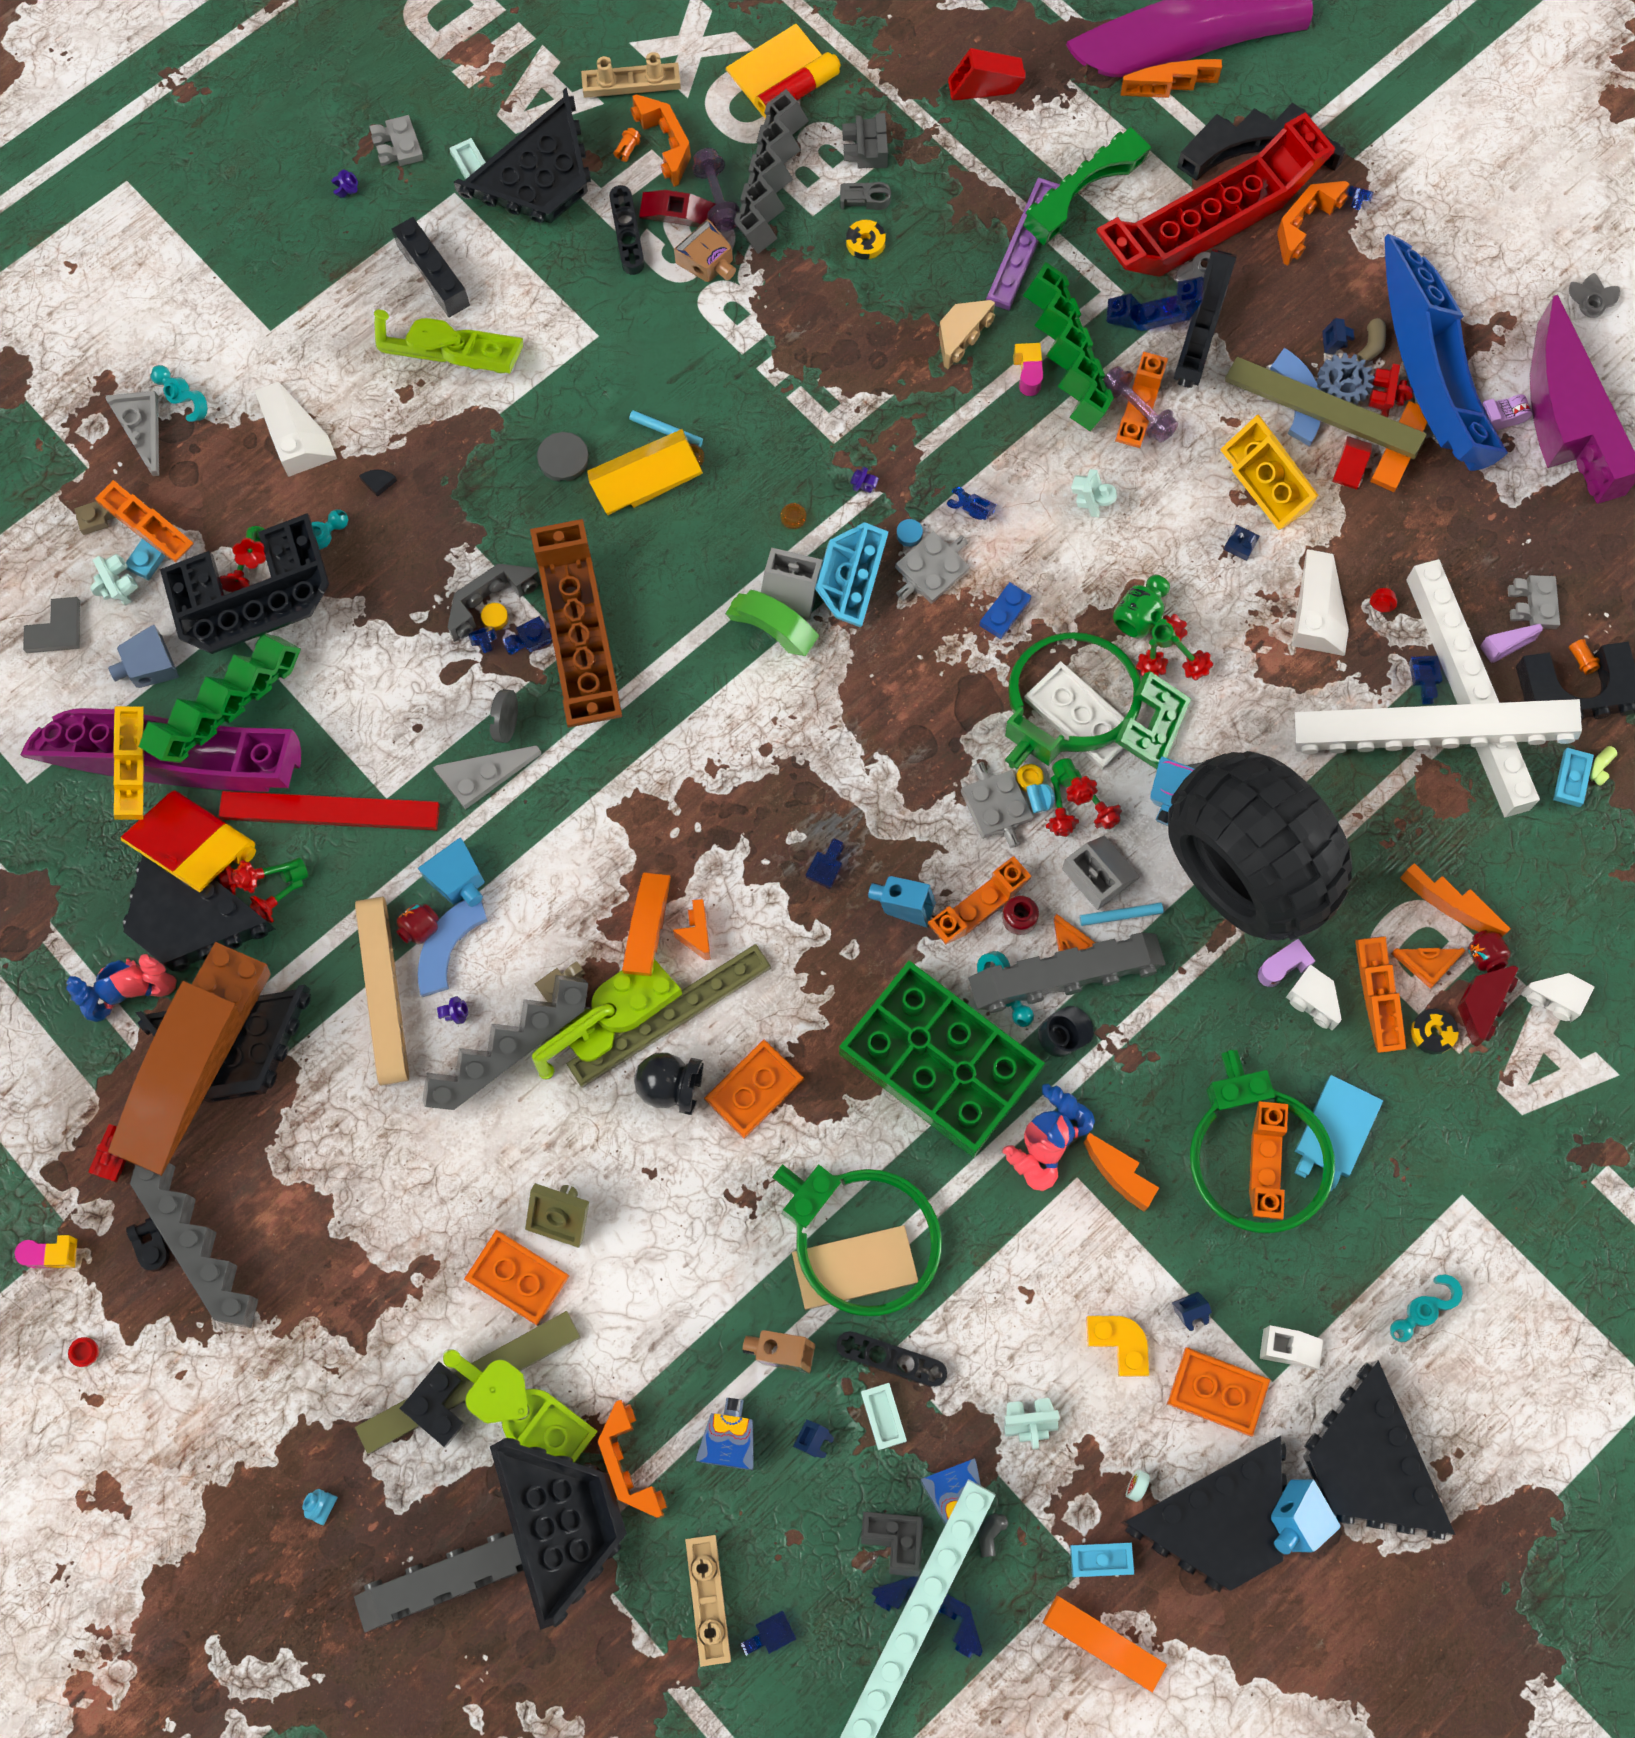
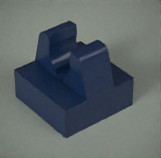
(1336, 336)
(1241, 542)
(1192, 1308)
(811, 1439)

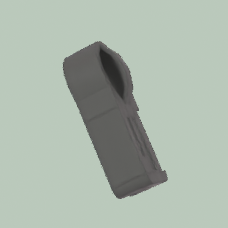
(859, 195)

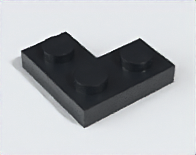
(427, 1407)

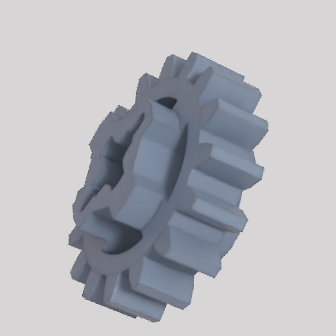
(1345, 379)

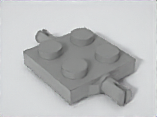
(932, 567)
(996, 804)

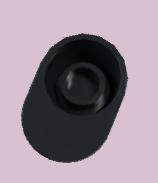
(1065, 1031)

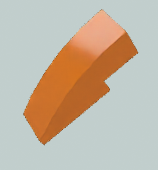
(1119, 1172)

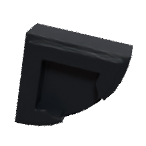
(378, 480)

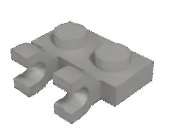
(403, 138)
(1542, 601)

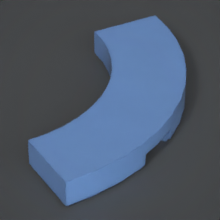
(1287, 364)
(438, 947)

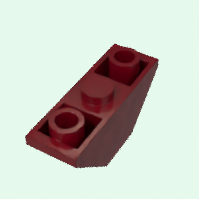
(674, 207)
(1485, 1001)

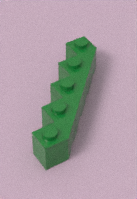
(1071, 346)
(220, 699)

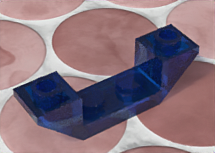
(1129, 313)
(965, 1634)

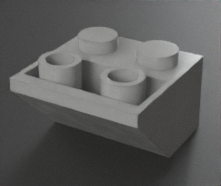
(792, 580)
(1099, 871)

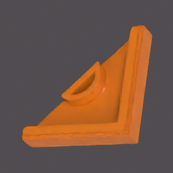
(1069, 936)
(1428, 963)

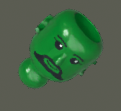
(1142, 607)

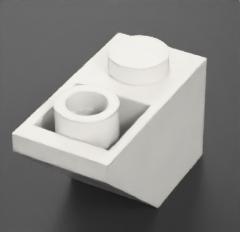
(1561, 994)
(1317, 997)
(1291, 1347)

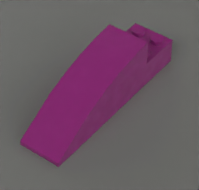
(1574, 411)

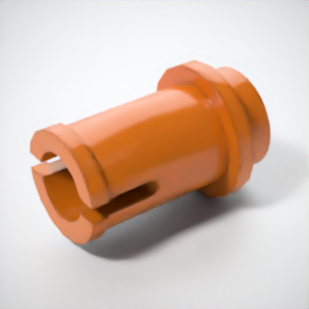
(630, 139)
(1584, 657)

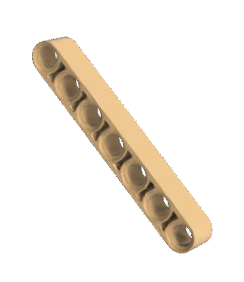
(382, 991)

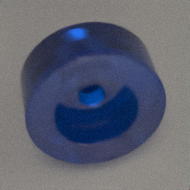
(1359, 195)
(483, 638)

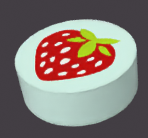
(1138, 1485)

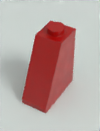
(986, 75)

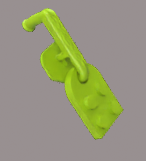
(440, 342)
(593, 1030)
(502, 1397)

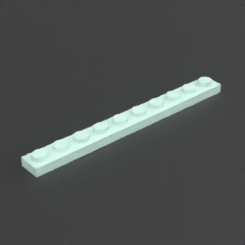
(919, 1612)

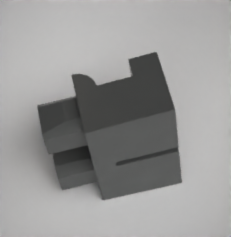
(870, 144)

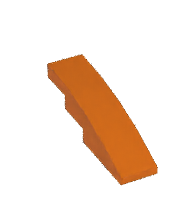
(1163, 78)
(1392, 463)
(144, 521)
(1465, 909)
(646, 924)
(1380, 994)
(1104, 1643)

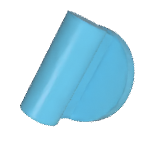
(1040, 797)
(318, 1506)

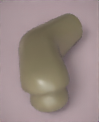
(1376, 340)

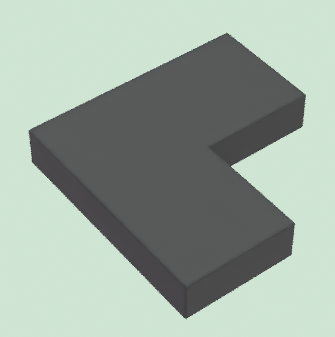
(60, 633)
(901, 1534)

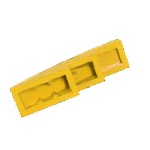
(128, 763)

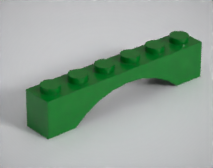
(1119, 158)

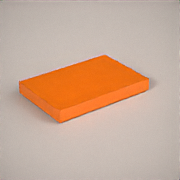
(753, 1088)
(516, 1277)
(1218, 1392)

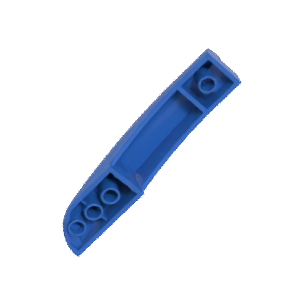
(1435, 357)

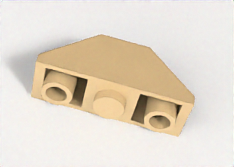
(963, 327)

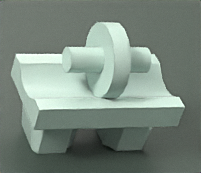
(1092, 492)
(109, 583)
(1031, 1426)

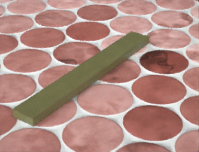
(1326, 407)
(692, 1002)
(519, 1353)

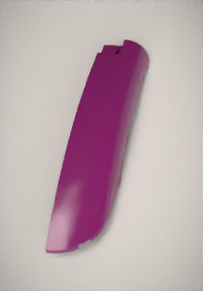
(1182, 31)
(228, 761)

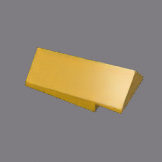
(644, 472)
(1269, 473)

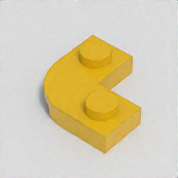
(1126, 1336)

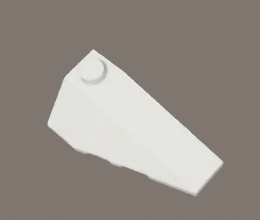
(293, 431)
(1320, 609)

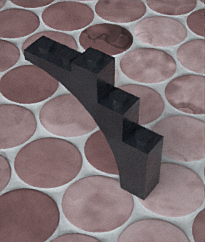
(1224, 141)
(1205, 319)

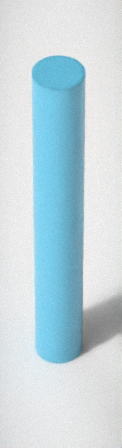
(662, 427)
(1121, 914)

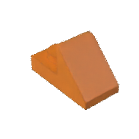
(696, 937)

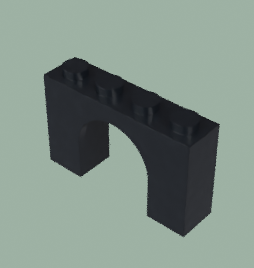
(1615, 674)

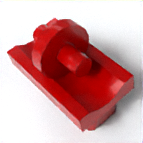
(1392, 392)
(105, 1164)

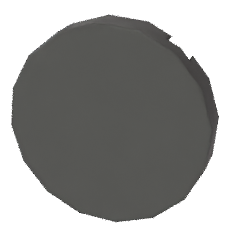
(562, 456)
(505, 712)

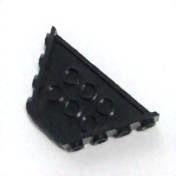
(537, 170)
(183, 924)
(258, 1047)
(1371, 1463)
(1222, 1520)
(561, 1523)

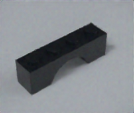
(422, 253)

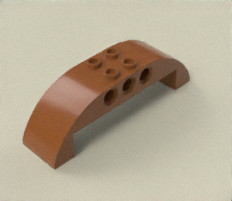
(576, 623)

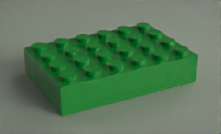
(941, 1058)

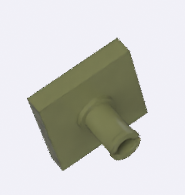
(557, 1214)

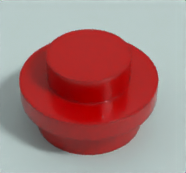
(1383, 600)
(83, 1352)

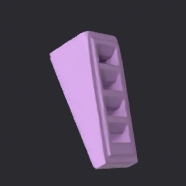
(1505, 643)

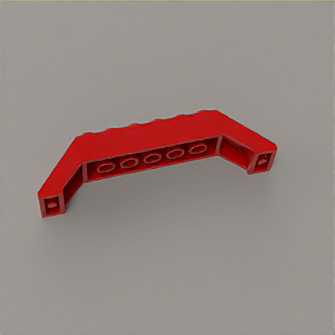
(1221, 205)

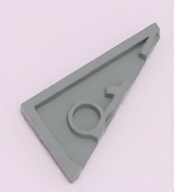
(139, 419)
(478, 776)

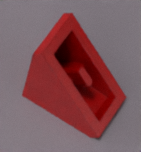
(1352, 462)

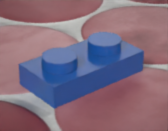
(1005, 610)

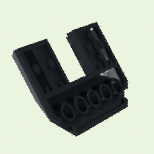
(220, 621)

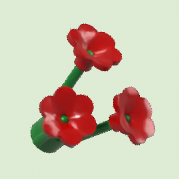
(248, 553)

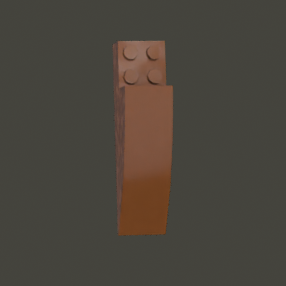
(187, 1056)

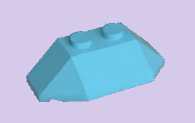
(850, 571)

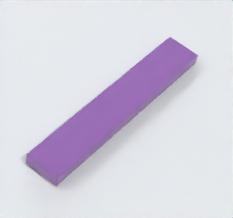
(1018, 254)

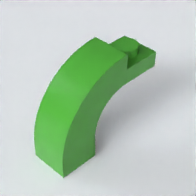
(774, 618)

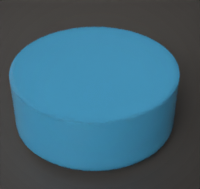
(909, 532)

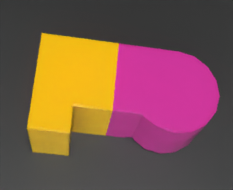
(1030, 359)
(48, 1255)

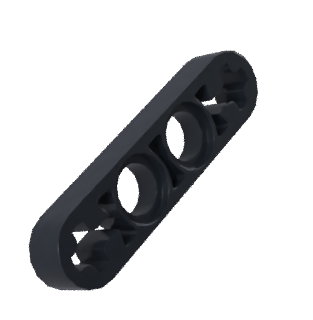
(626, 229)
(893, 1353)

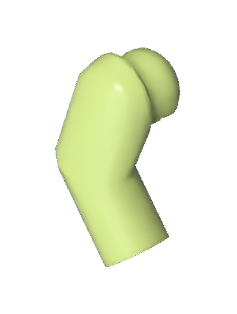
(1601, 761)

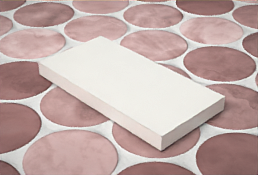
(1075, 710)

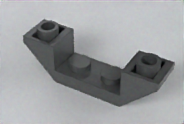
(521, 579)

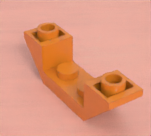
(653, 113)
(1324, 196)
(1146, 386)
(982, 903)
(1266, 1158)
(619, 1423)

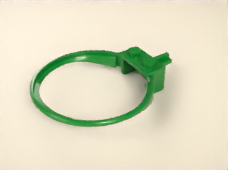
(1037, 742)
(1244, 1090)
(810, 1198)

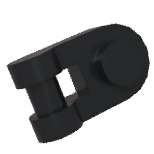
(150, 1255)

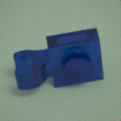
(976, 506)
(530, 635)
(1427, 673)
(825, 866)
(773, 1633)

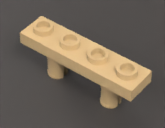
(632, 79)
(708, 1600)

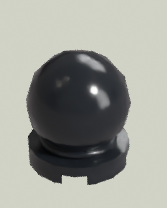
(667, 1081)

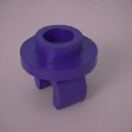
(346, 182)
(863, 480)
(456, 1010)

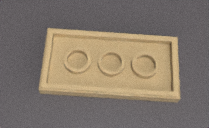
(859, 1266)

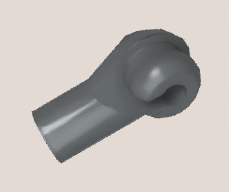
(988, 1531)

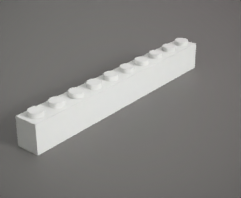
(1469, 681)
(1438, 725)

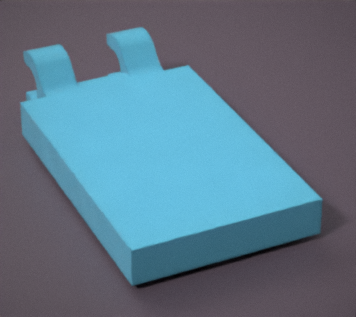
(1347, 1118)

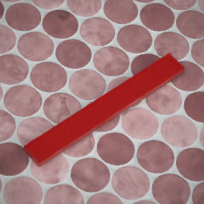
(329, 810)

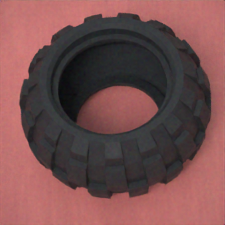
(1260, 845)

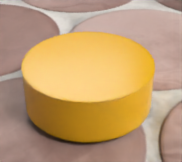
(494, 616)
(1029, 775)

